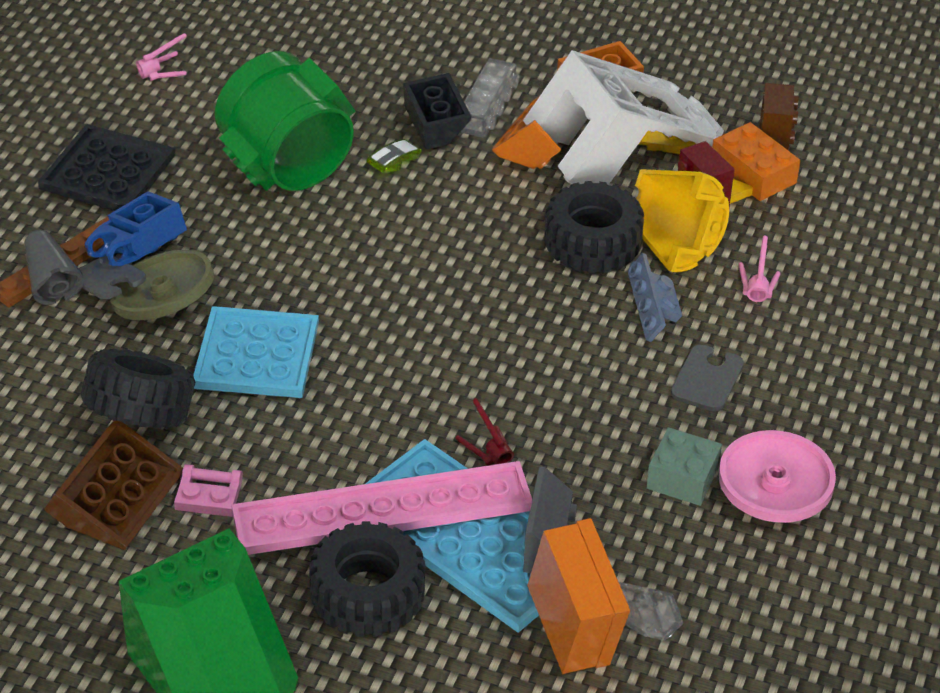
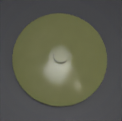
(171, 284)

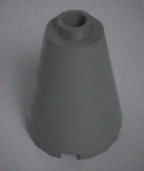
(50, 269)

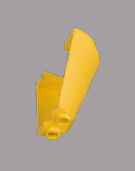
(682, 215)

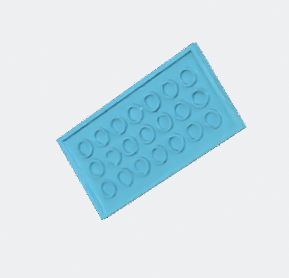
(475, 555)

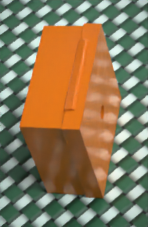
(578, 597)

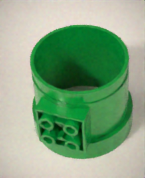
(284, 121)

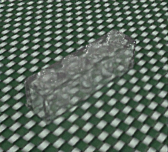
(489, 95)

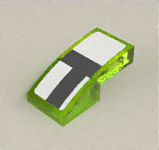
(390, 157)

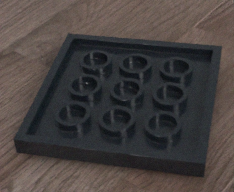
(106, 167)

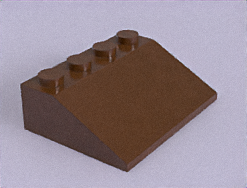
(115, 487)

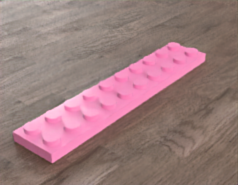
(399, 503)

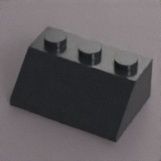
(435, 109)

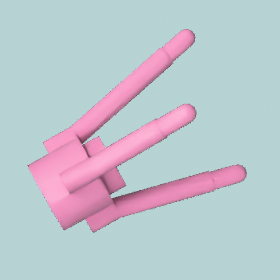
(150, 64)
(758, 287)

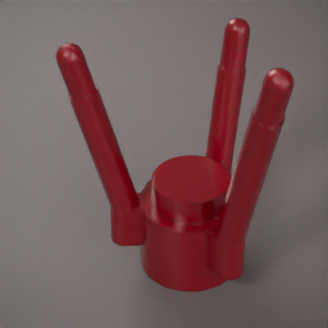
(497, 448)

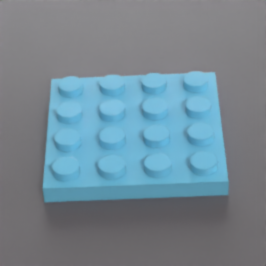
(256, 352)

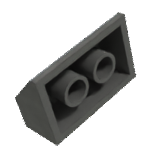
(549, 510)

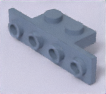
(653, 296)

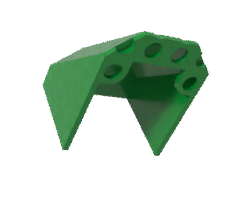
(205, 623)

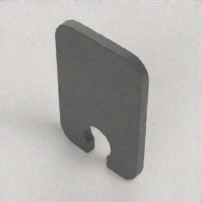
(101, 277)
(704, 383)

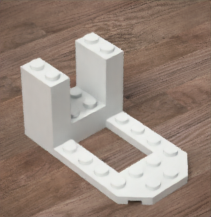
(618, 121)

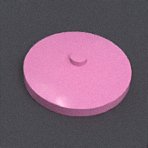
(777, 476)

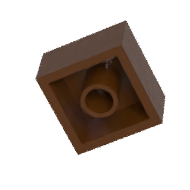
(779, 113)

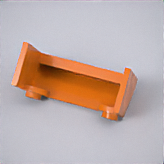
(526, 143)

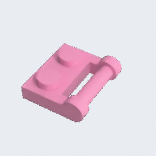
(207, 497)

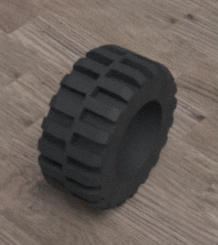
(588, 247)
(137, 388)
(367, 607)

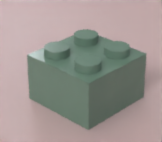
(684, 466)

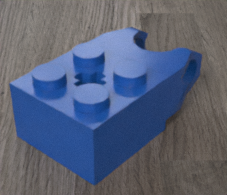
(138, 229)

